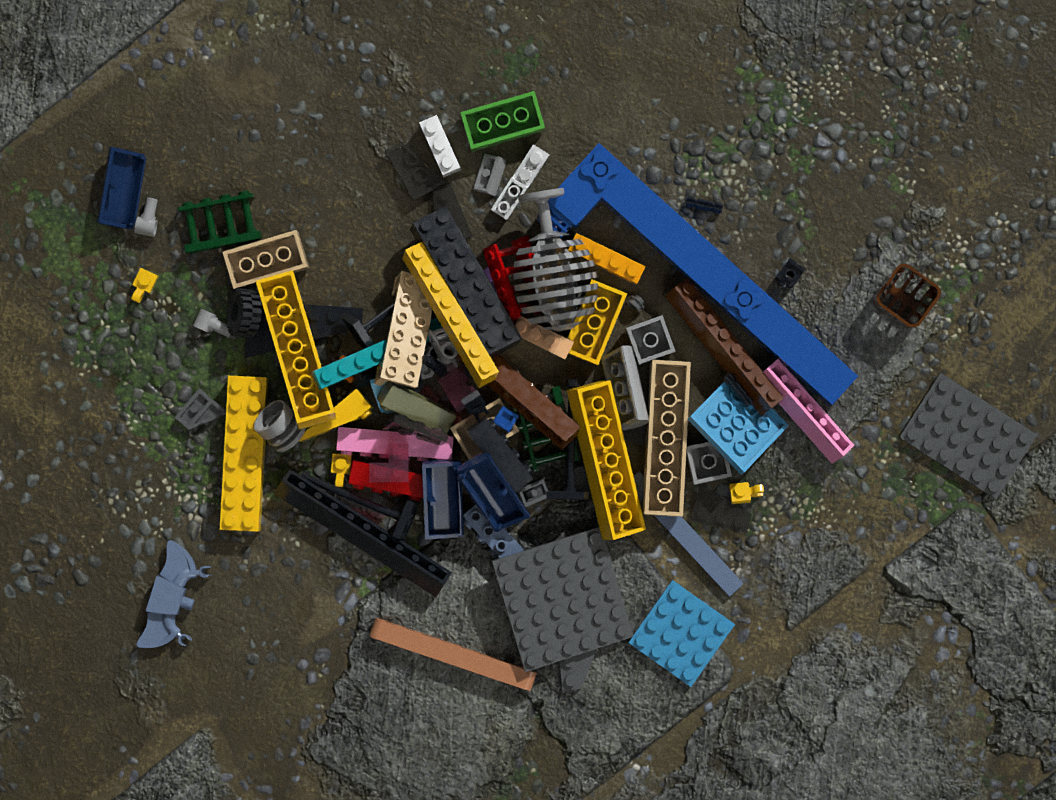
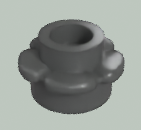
(635, 303)

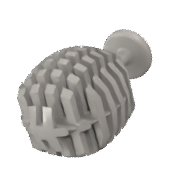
(553, 271)

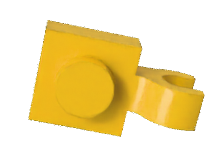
(144, 282)
(341, 465)
(742, 492)

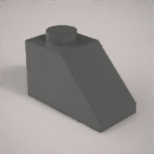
(532, 493)

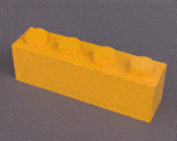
(609, 260)

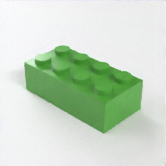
(502, 121)

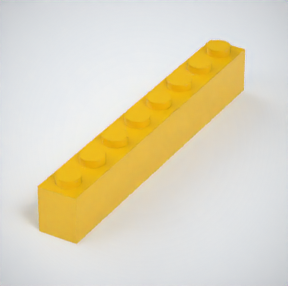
(450, 314)

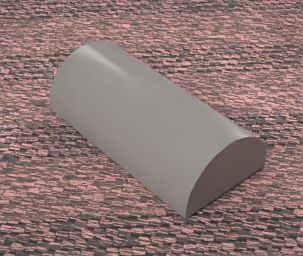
(622, 371)

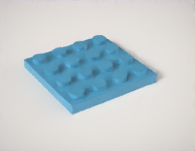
(735, 429)
(681, 633)

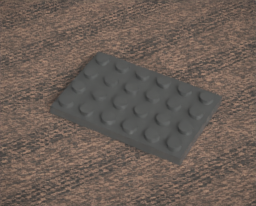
(967, 436)

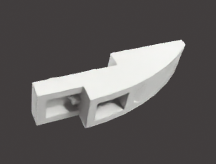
(520, 182)

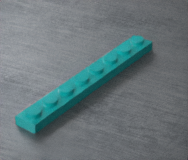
(357, 362)

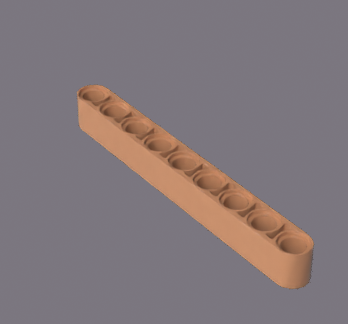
(452, 654)

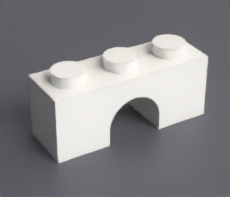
(440, 146)

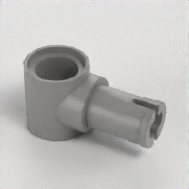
(147, 222)
(209, 322)

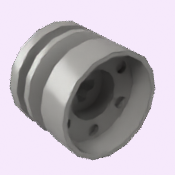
(278, 426)

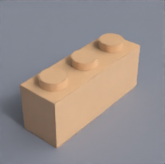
(543, 337)

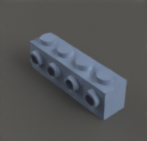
(500, 542)

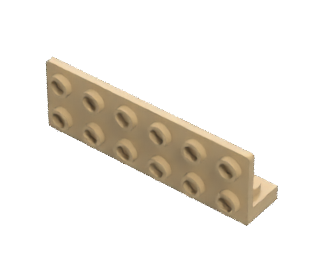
(406, 334)

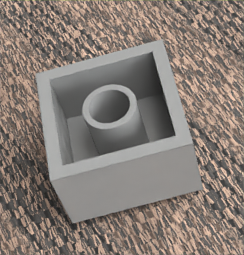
(650, 340)
(706, 463)

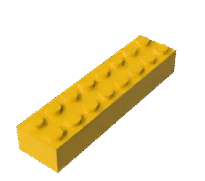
(295, 349)
(243, 455)
(606, 460)

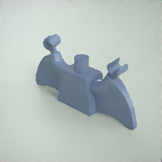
(169, 598)

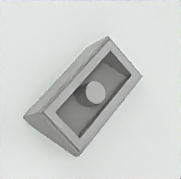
(490, 174)

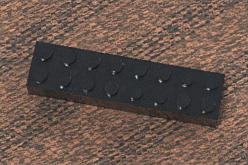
(466, 281)

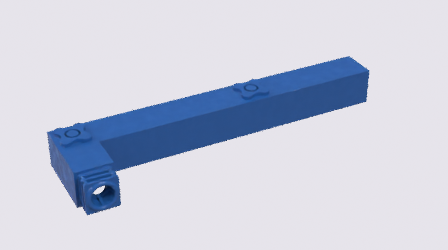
(608, 181)

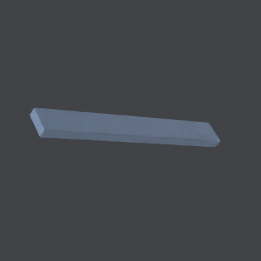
(696, 546)

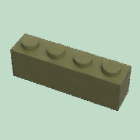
(415, 406)

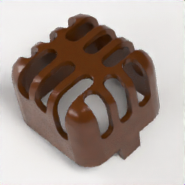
(907, 300)

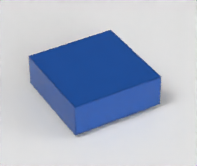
(506, 419)

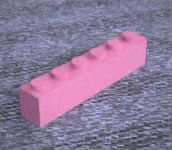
(808, 413)
(378, 442)

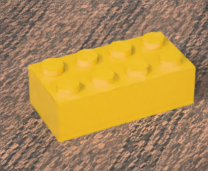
(593, 334)

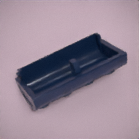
(121, 188)
(491, 492)
(442, 499)

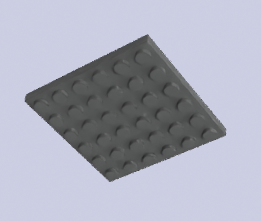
(562, 599)

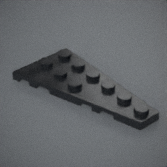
(322, 321)

